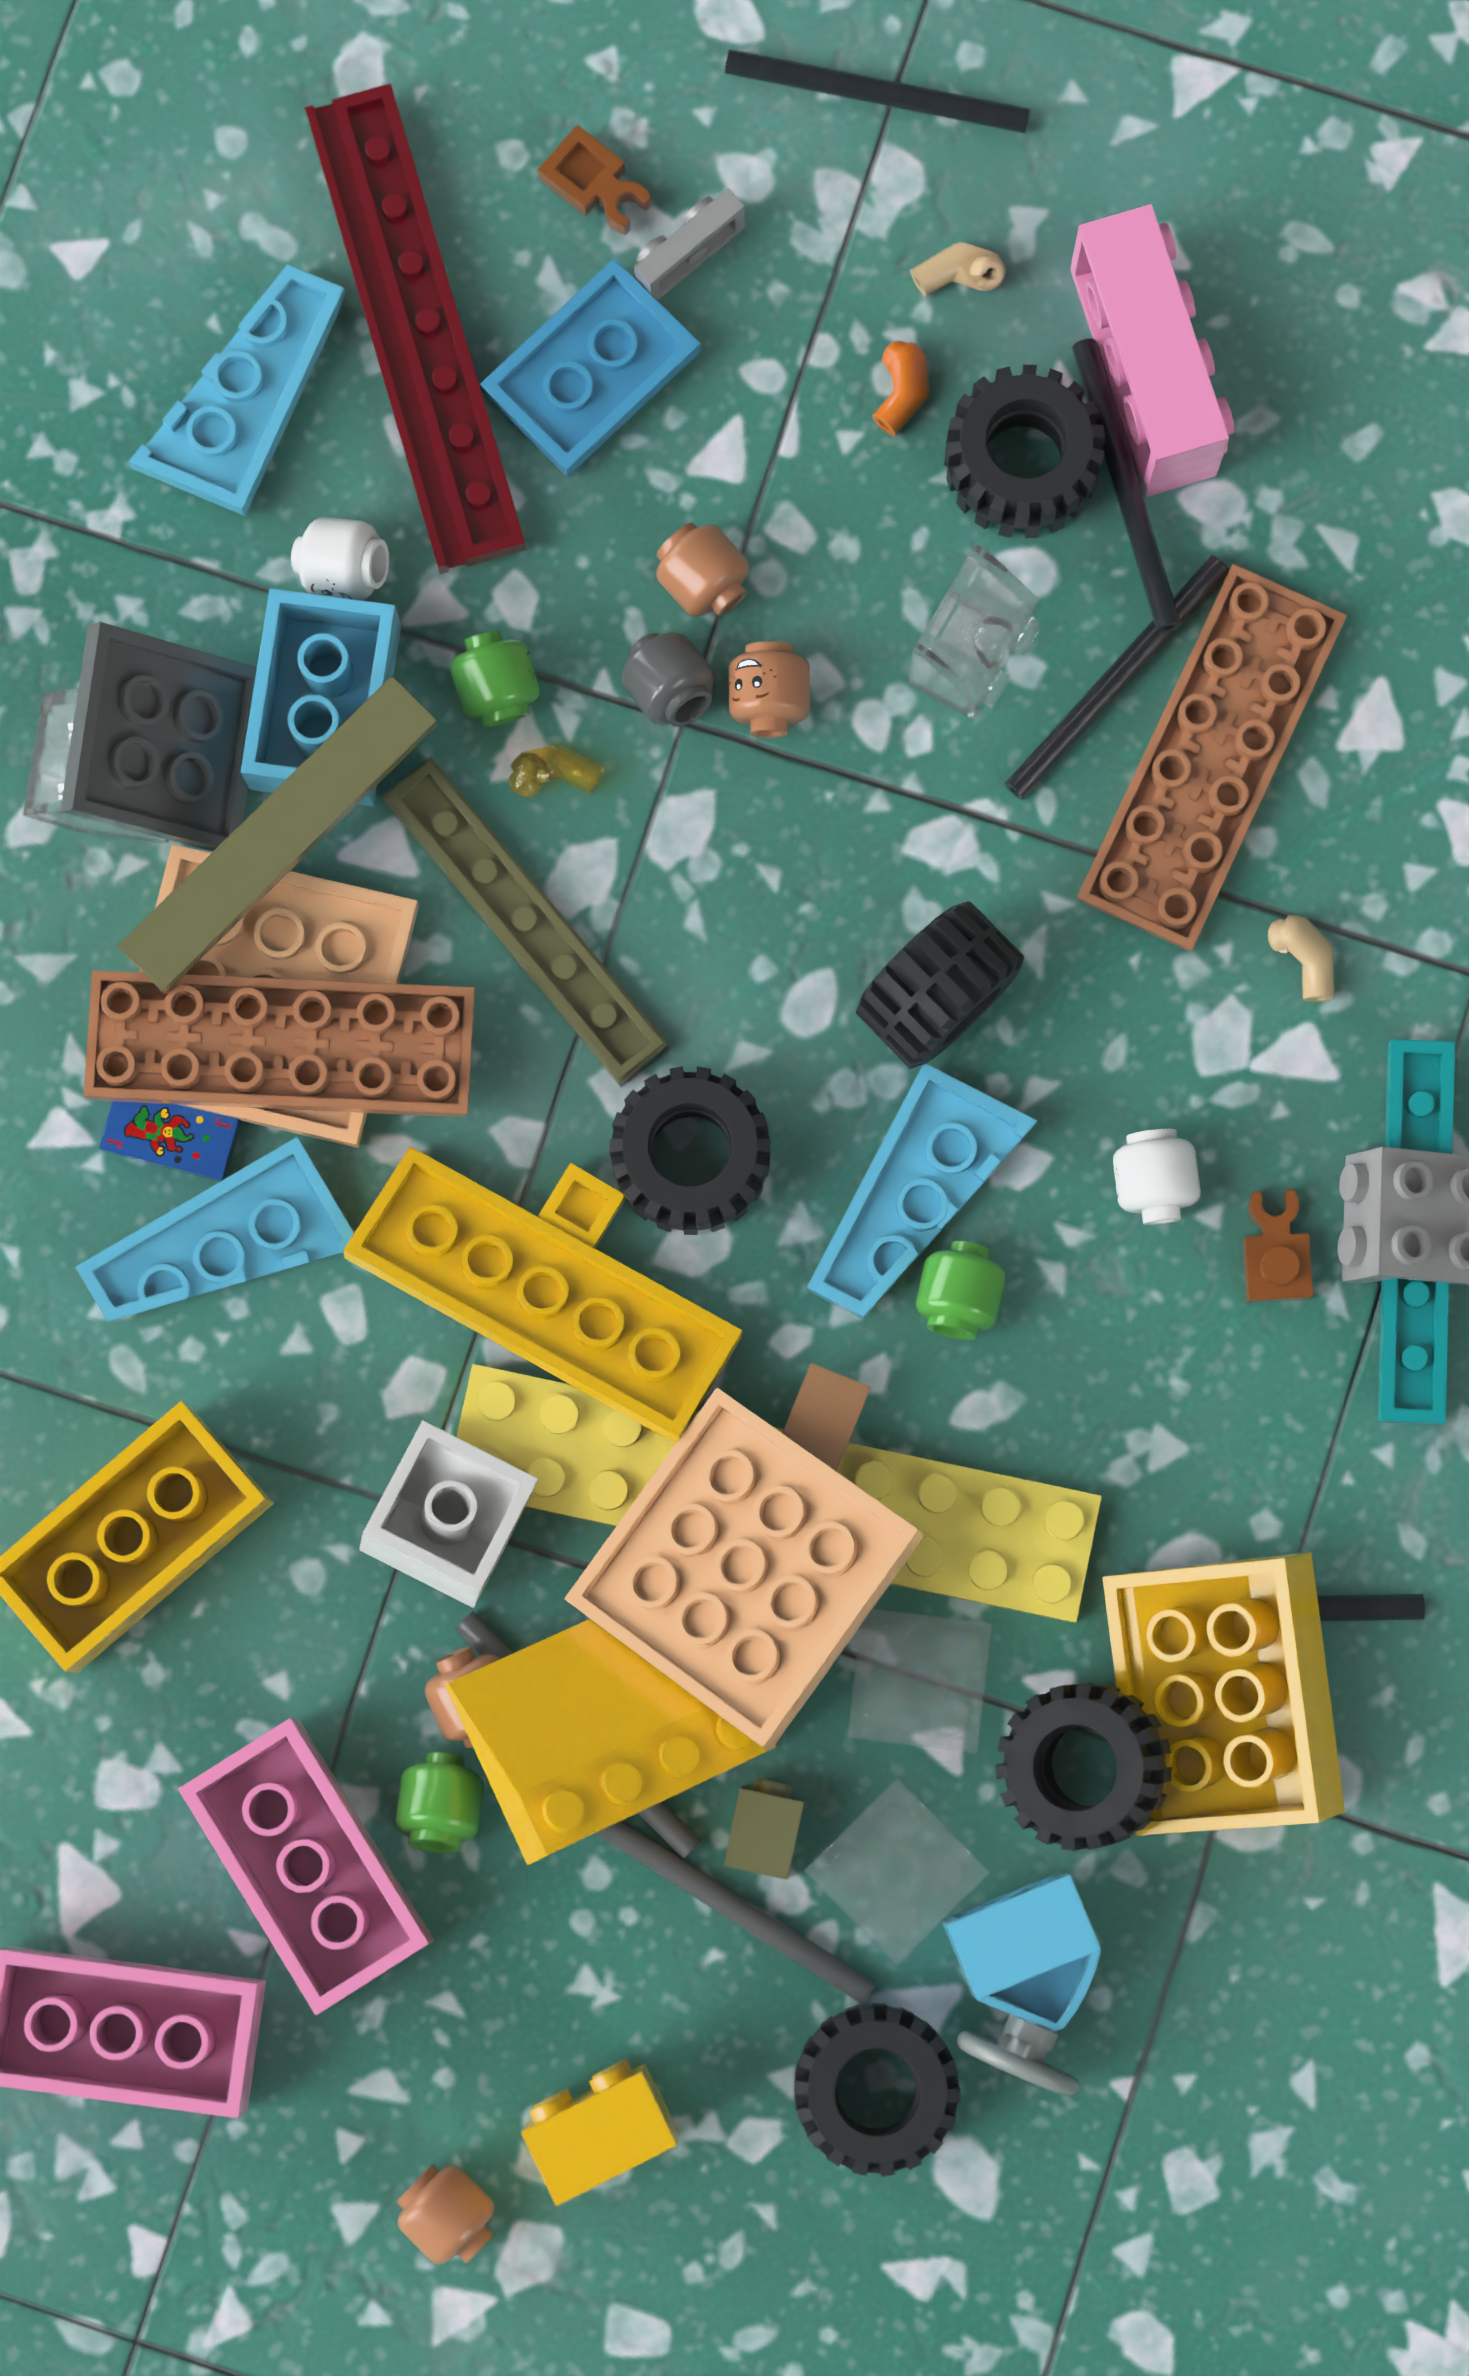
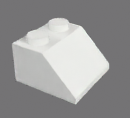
(447, 1514)

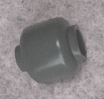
(668, 679)

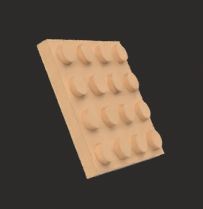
(306, 933)
(744, 1568)

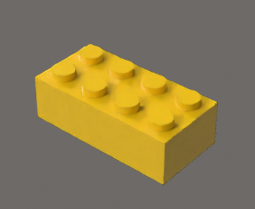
(128, 1538)

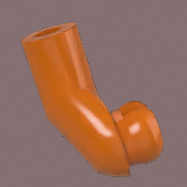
(910, 384)

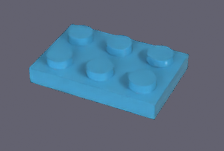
(590, 367)

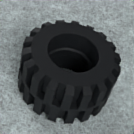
(1031, 403)
(939, 984)
(678, 1097)
(1031, 1777)
(890, 2147)

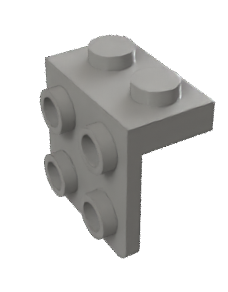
(1405, 1216)

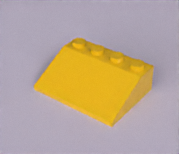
(1239, 1686)
(587, 1736)

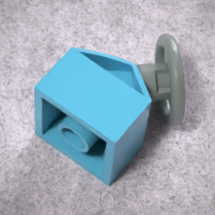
(1032, 1960)

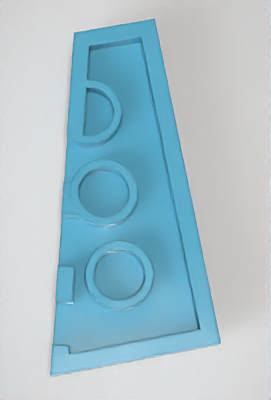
(238, 410)
(920, 1178)
(235, 1231)

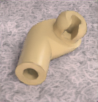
(962, 265)
(1311, 950)

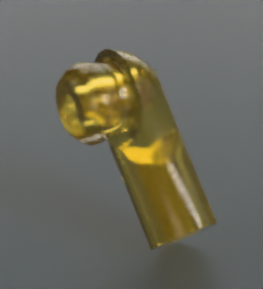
(553, 763)

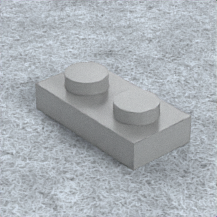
(705, 231)

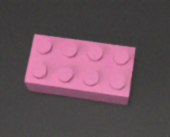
(1151, 350)
(306, 1865)
(128, 2031)

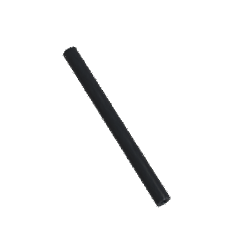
(877, 91)
(1127, 488)
(1113, 682)

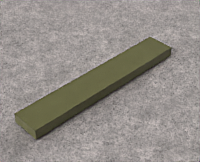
(278, 834)
(525, 921)

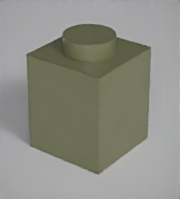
(764, 1829)

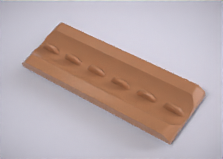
(1211, 757)
(280, 1044)

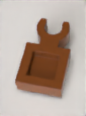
(588, 175)
(1276, 1261)

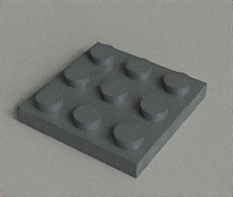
(158, 738)

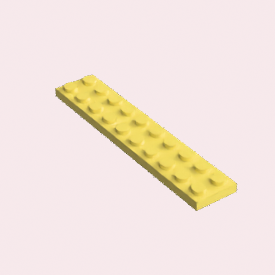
(983, 1531)

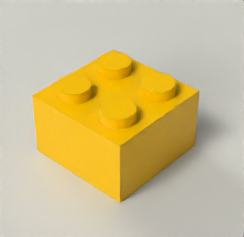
(599, 2132)

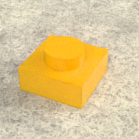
(582, 1205)

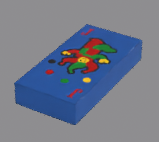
(172, 1137)

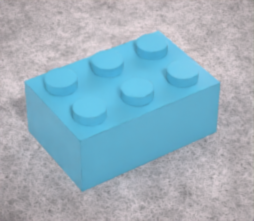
(311, 675)

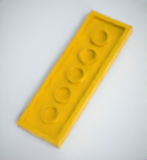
(543, 1294)

